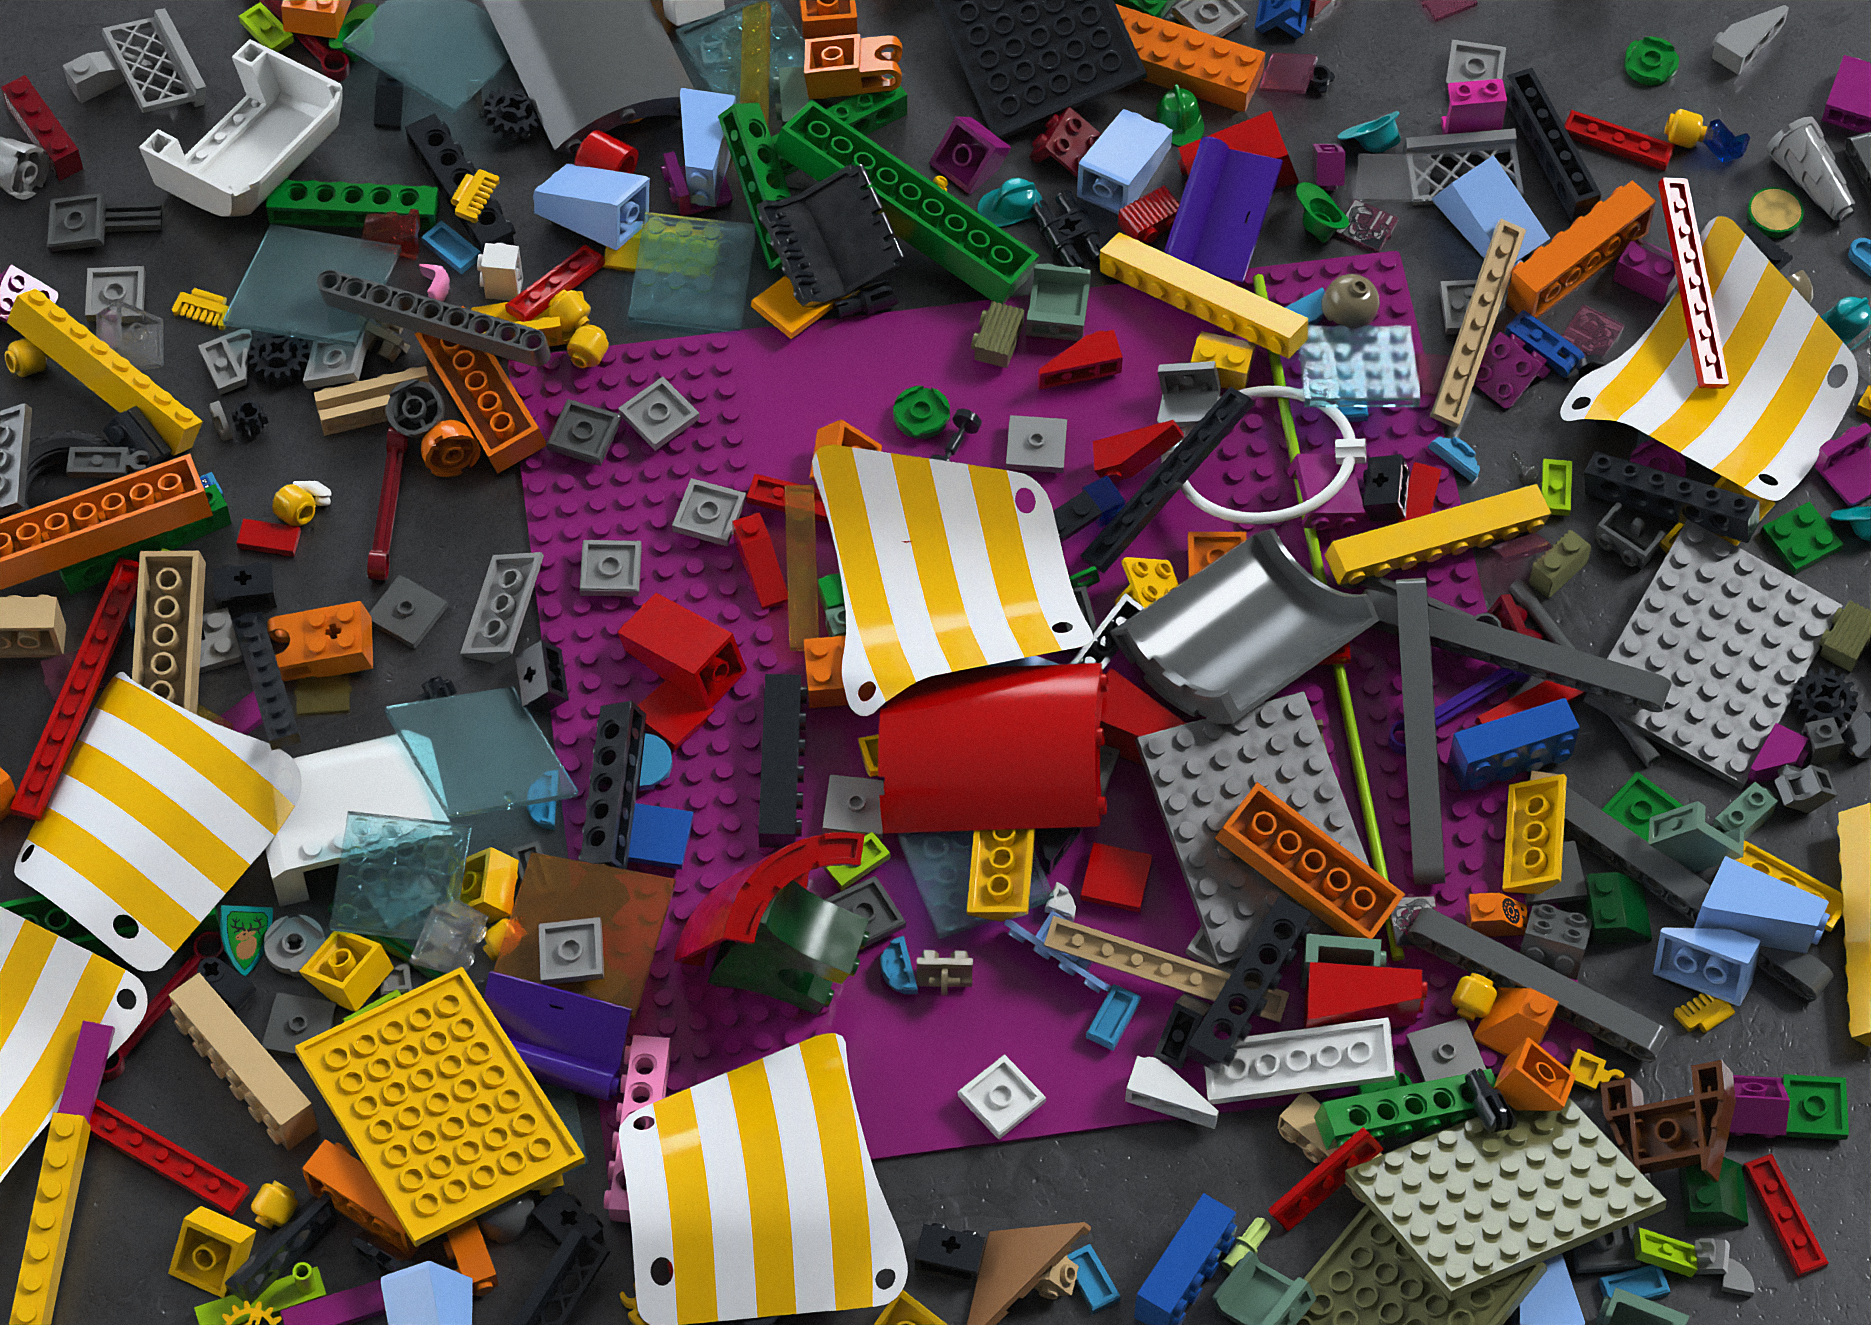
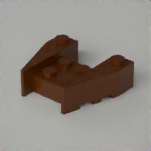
(1674, 1130)

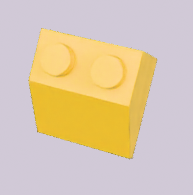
(1231, 356)
(490, 883)
(347, 969)
(210, 1250)

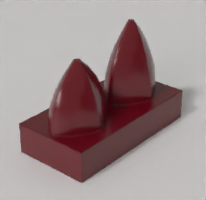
(1512, 616)

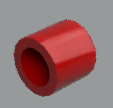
(606, 153)

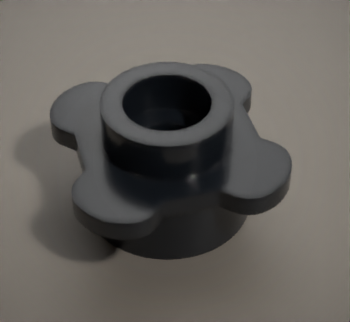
(1323, 73)

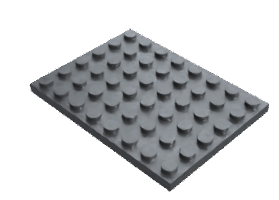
(1728, 641)
(1201, 779)

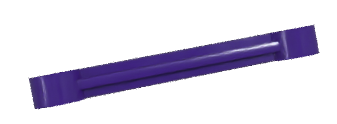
(1463, 701)

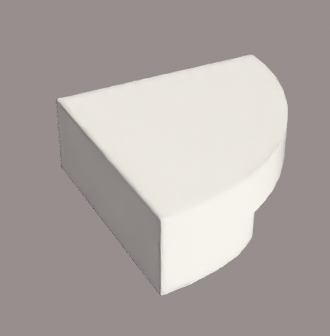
(1062, 903)

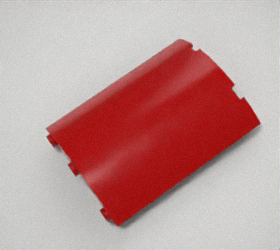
(994, 750)
(738, 903)

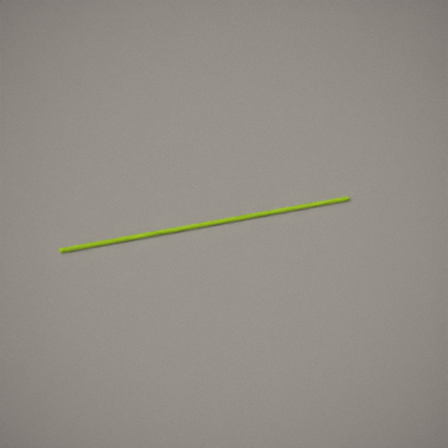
(1338, 669)

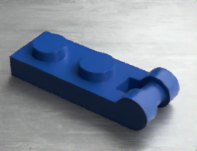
(1545, 342)

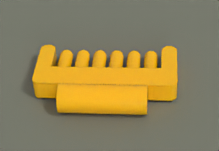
(470, 190)
(204, 302)
(1705, 1018)

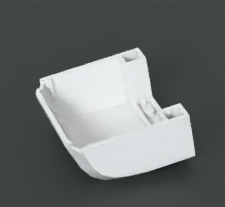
(257, 142)
(359, 778)

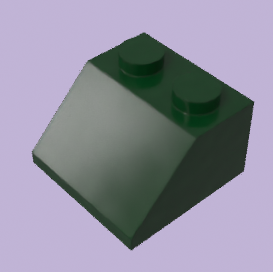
(1616, 909)
(1711, 1202)

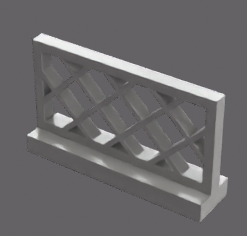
(177, 60)
(1465, 145)

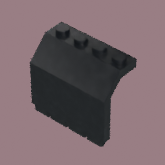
(832, 237)

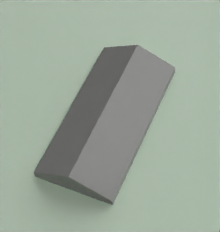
(501, 606)

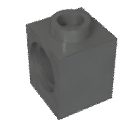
(1823, 741)

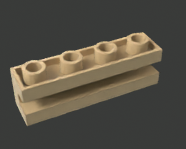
(360, 401)
(1299, 1126)

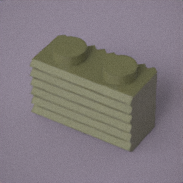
(998, 335)
(1559, 563)
(1848, 637)

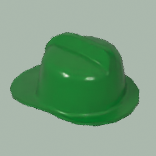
(350, 23)
(1182, 114)
(1320, 212)

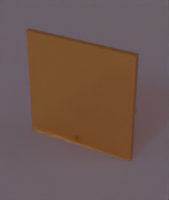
(565, 890)

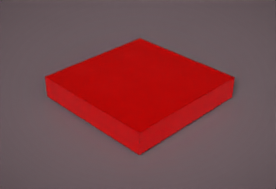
(673, 714)
(1116, 877)

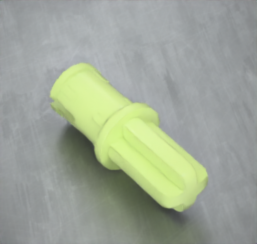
(1248, 1242)

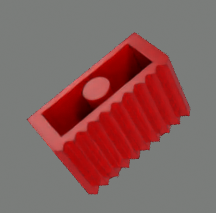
(1149, 215)

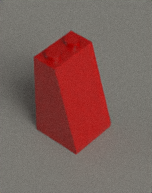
(1254, 136)
(684, 649)
(1131, 714)
(1362, 993)

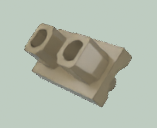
(392, 343)
(944, 971)

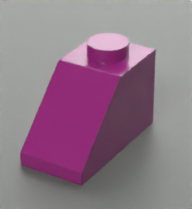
(1329, 166)
(1780, 748)

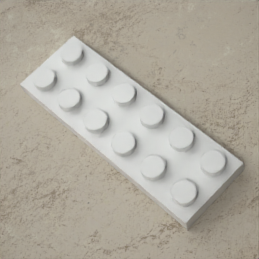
(1305, 1061)

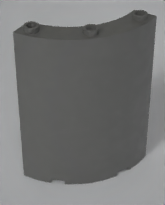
(590, 63)
(1240, 630)

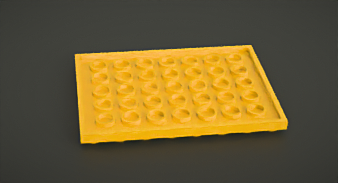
(439, 1106)

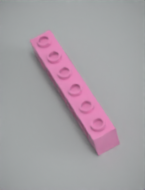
(643, 1053)

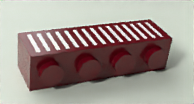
(42, 127)

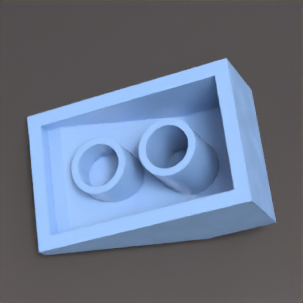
(1708, 961)

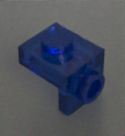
(1724, 143)

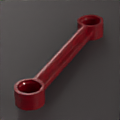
(315, 46)
(379, 556)
(162, 1001)

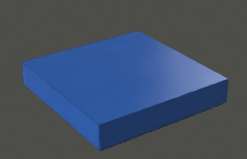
(660, 836)

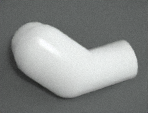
(315, 488)

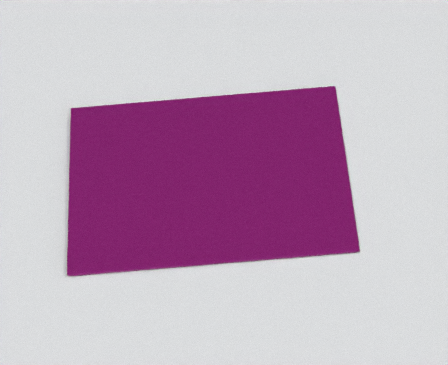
(761, 416)

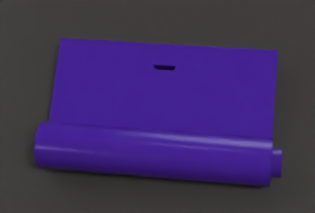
(1215, 206)
(562, 1047)

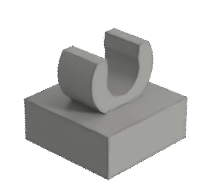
(1712, 1256)

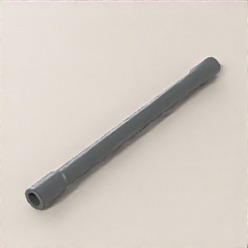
(1530, 603)

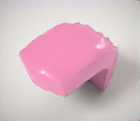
(440, 284)

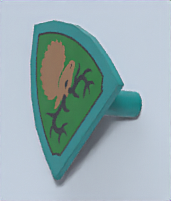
(244, 934)

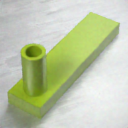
(286, 1292)

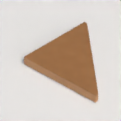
(1014, 1263)

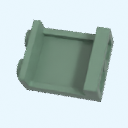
(1058, 302)
(1691, 841)
(1340, 951)
(1261, 1295)
(1631, 1309)

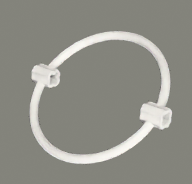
(1347, 450)

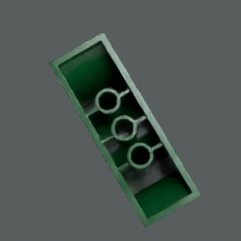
(796, 951)

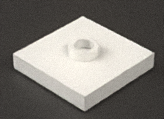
(1001, 1096)

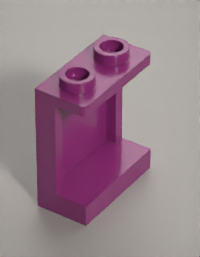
(1314, 475)

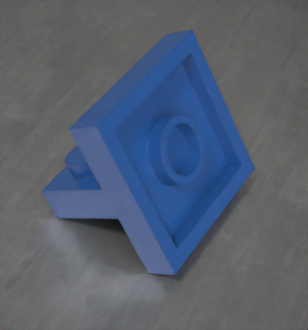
(1286, 14)

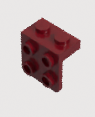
(1065, 139)

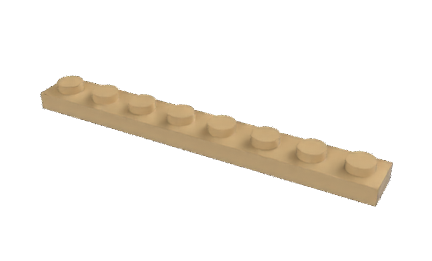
(1478, 323)
(1150, 964)

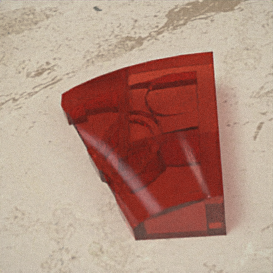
(395, 230)

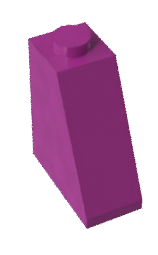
(1850, 96)

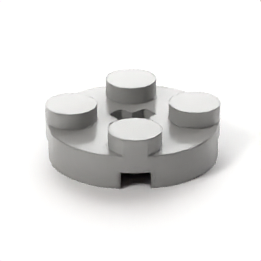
(288, 929)

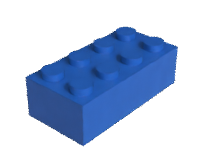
(1513, 745)
(1186, 1264)

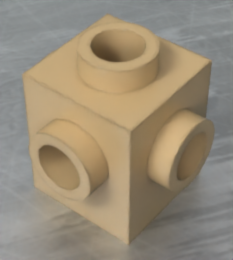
(1058, 1280)

